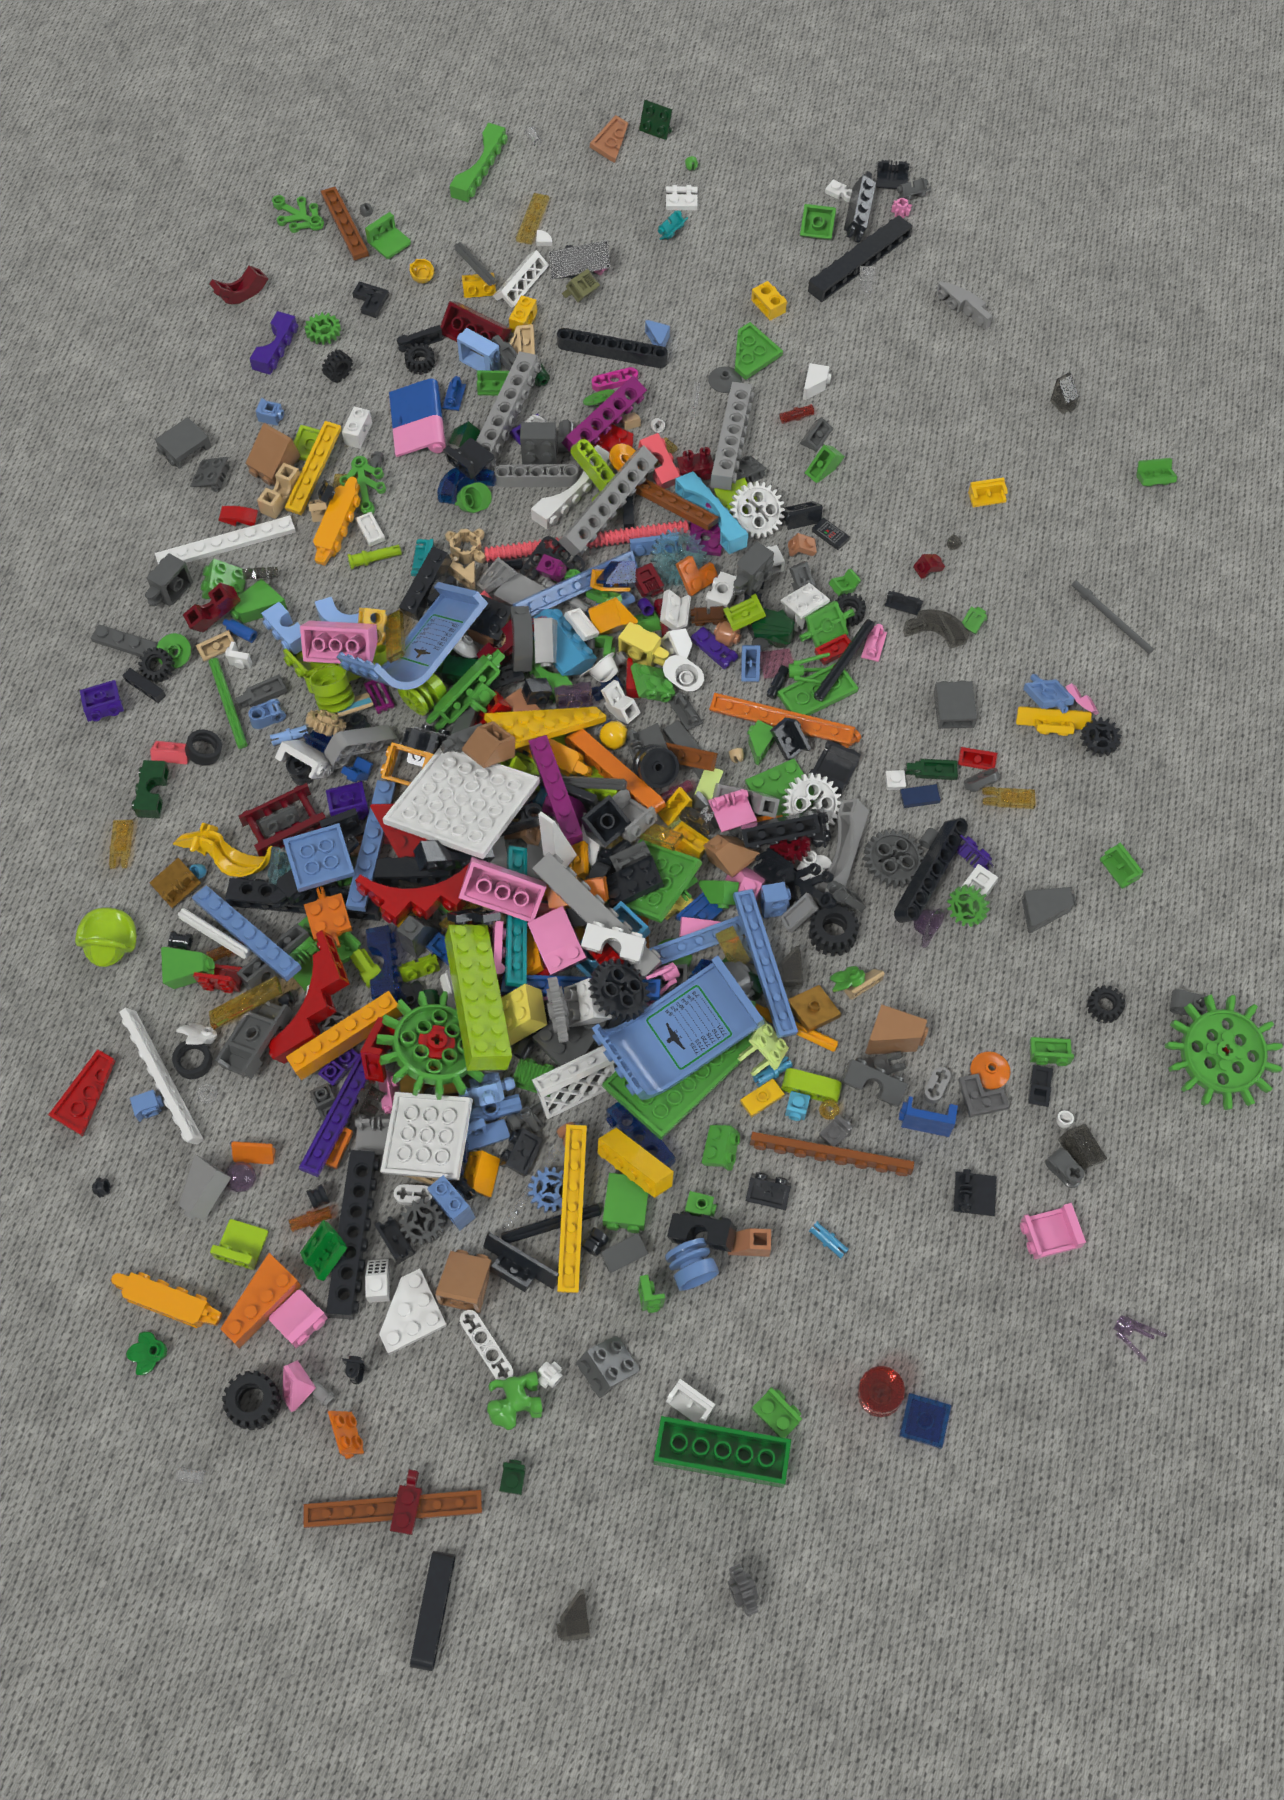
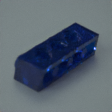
(618, 1113)

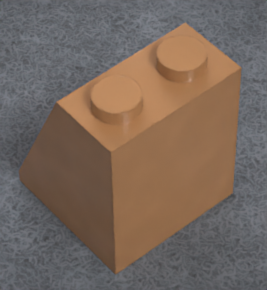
(269, 454)
(896, 1032)
(464, 1281)

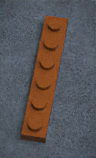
(344, 223)
(677, 505)

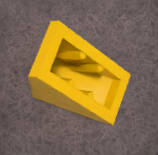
(674, 806)

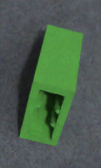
(255, 601)
(180, 965)

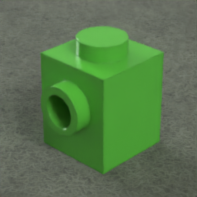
(700, 1204)

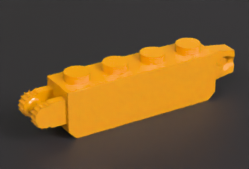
(336, 521)
(567, 759)
(165, 1300)

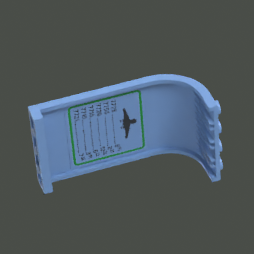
(427, 642)
(680, 1031)

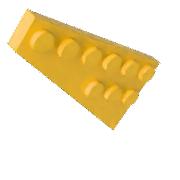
(550, 722)

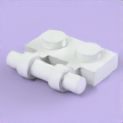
(681, 201)

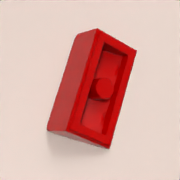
(977, 758)

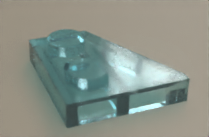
(278, 865)

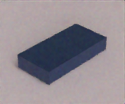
(920, 796)

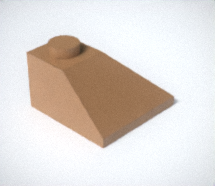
(729, 854)

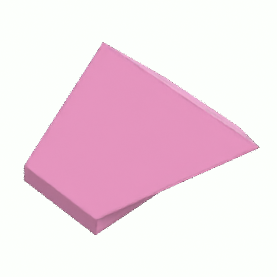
(296, 1385)

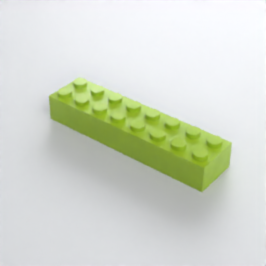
(477, 998)

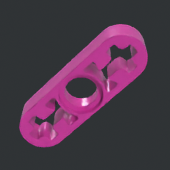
(615, 374)

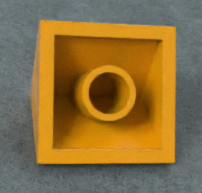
(610, 616)

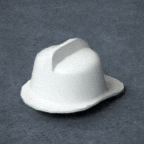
(604, 669)
(683, 673)

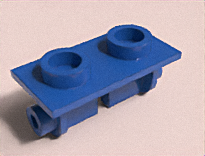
(454, 394)

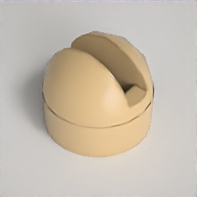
(736, 755)

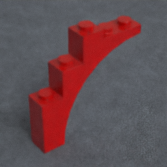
(423, 901)

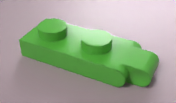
(602, 596)

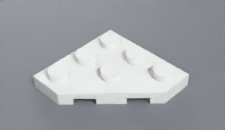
(411, 1313)

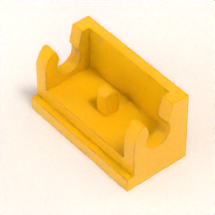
(987, 492)

